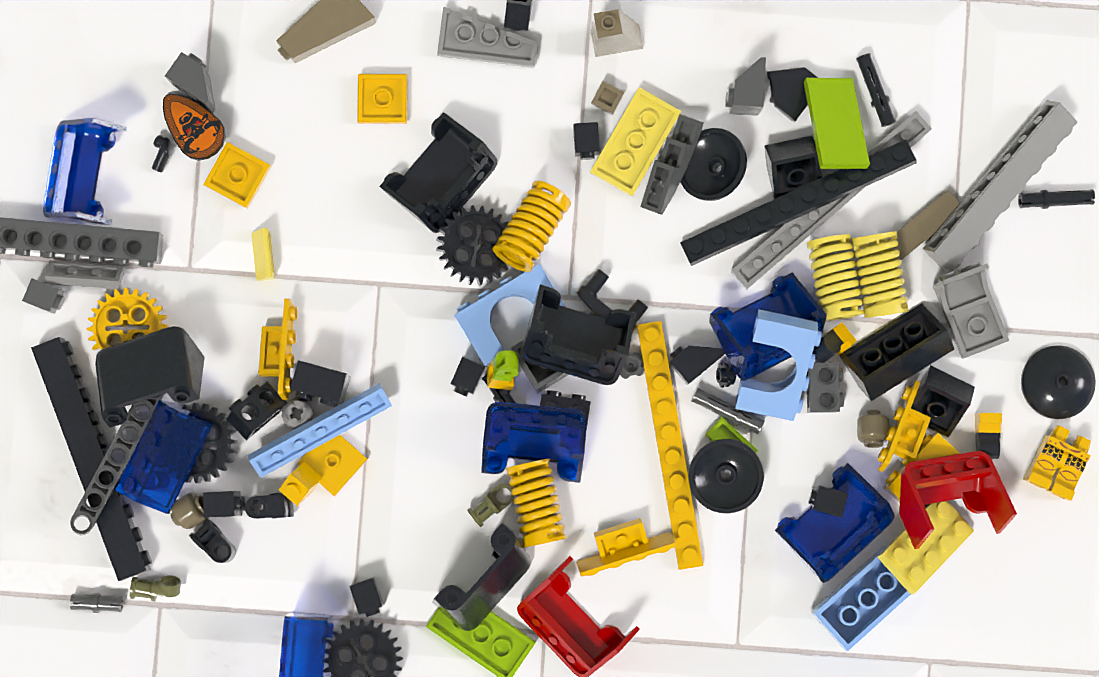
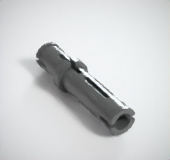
(728, 411)

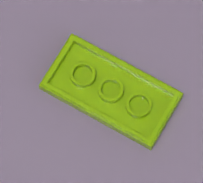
(836, 123)
(492, 644)

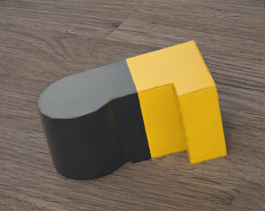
(833, 343)
(988, 433)

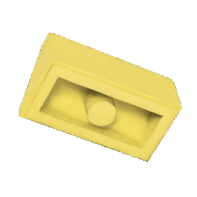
(263, 254)

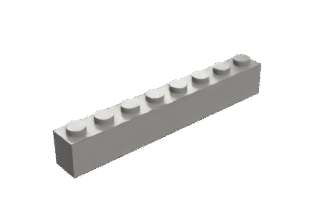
(1000, 185)

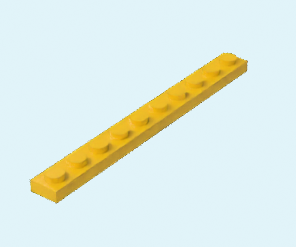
(669, 445)

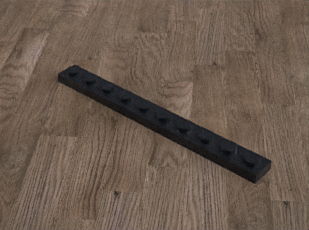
(797, 203)

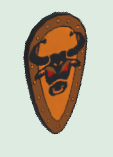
(193, 127)

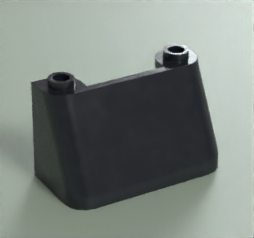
(443, 174)
(576, 340)
(146, 369)
(471, 608)

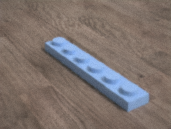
(319, 430)

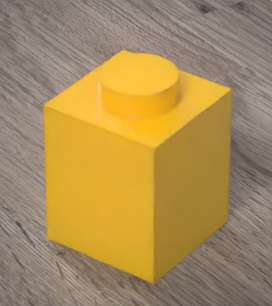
(300, 483)

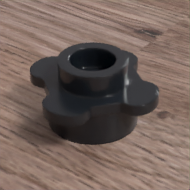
(725, 375)

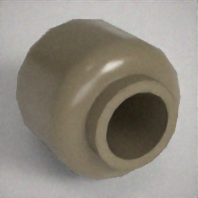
(872, 428)
(188, 511)

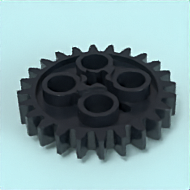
(454, 241)
(222, 440)
(382, 647)

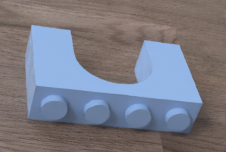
(476, 317)
(782, 397)

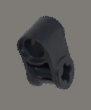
(274, 506)
(210, 538)

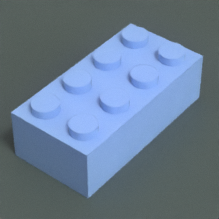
(860, 602)

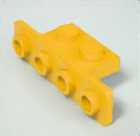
(276, 349)
(908, 431)
(623, 544)

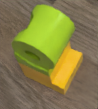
(503, 370)

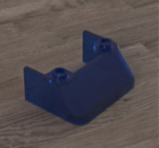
(76, 168)
(304, 644)

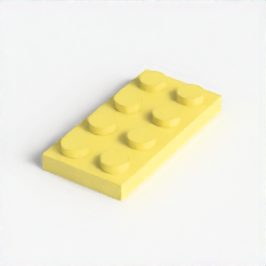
(635, 142)
(916, 566)

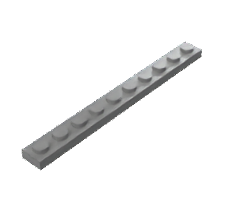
(797, 230)

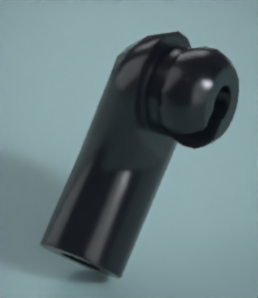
(163, 154)

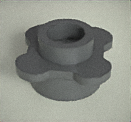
(637, 369)

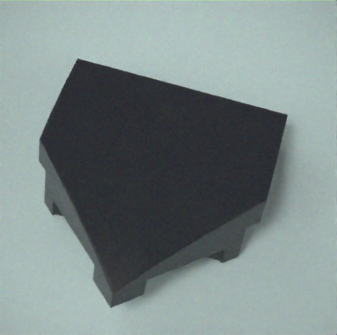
(789, 90)

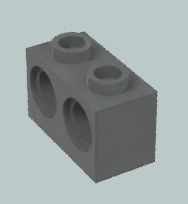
(817, 388)

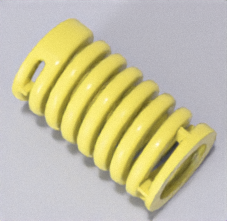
(880, 274)
(827, 276)

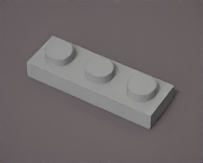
(84, 274)

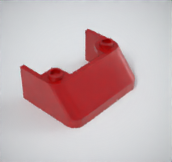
(951, 478)
(568, 628)

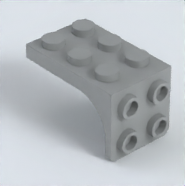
(970, 310)

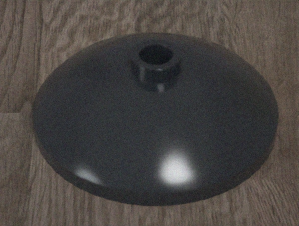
(714, 149)
(1042, 387)
(730, 493)

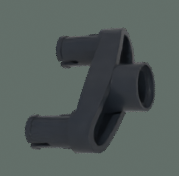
(598, 308)

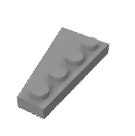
(478, 41)

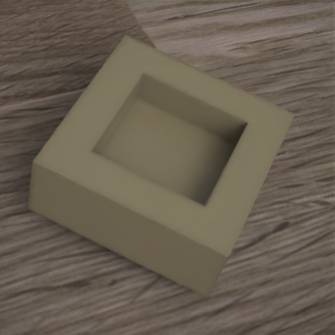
(607, 97)

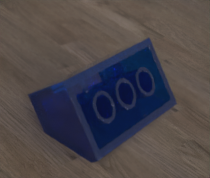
(164, 456)

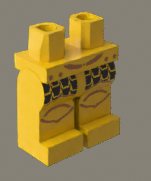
(1058, 464)

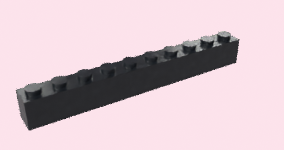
(87, 451)

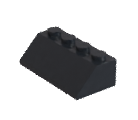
(897, 351)

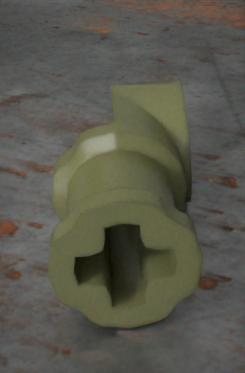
(493, 504)
(166, 586)

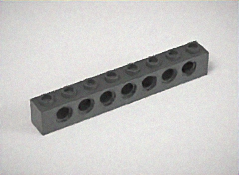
(150, 241)

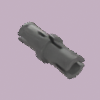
(96, 603)

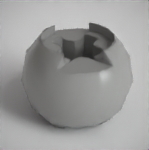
(300, 404)

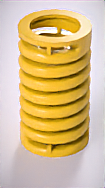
(532, 226)
(537, 503)

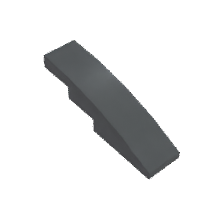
(672, 165)

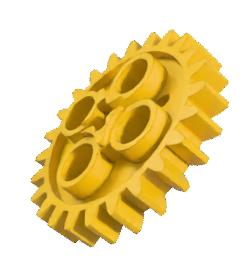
(127, 305)

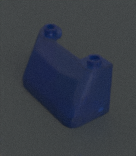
(736, 328)
(534, 435)
(831, 542)

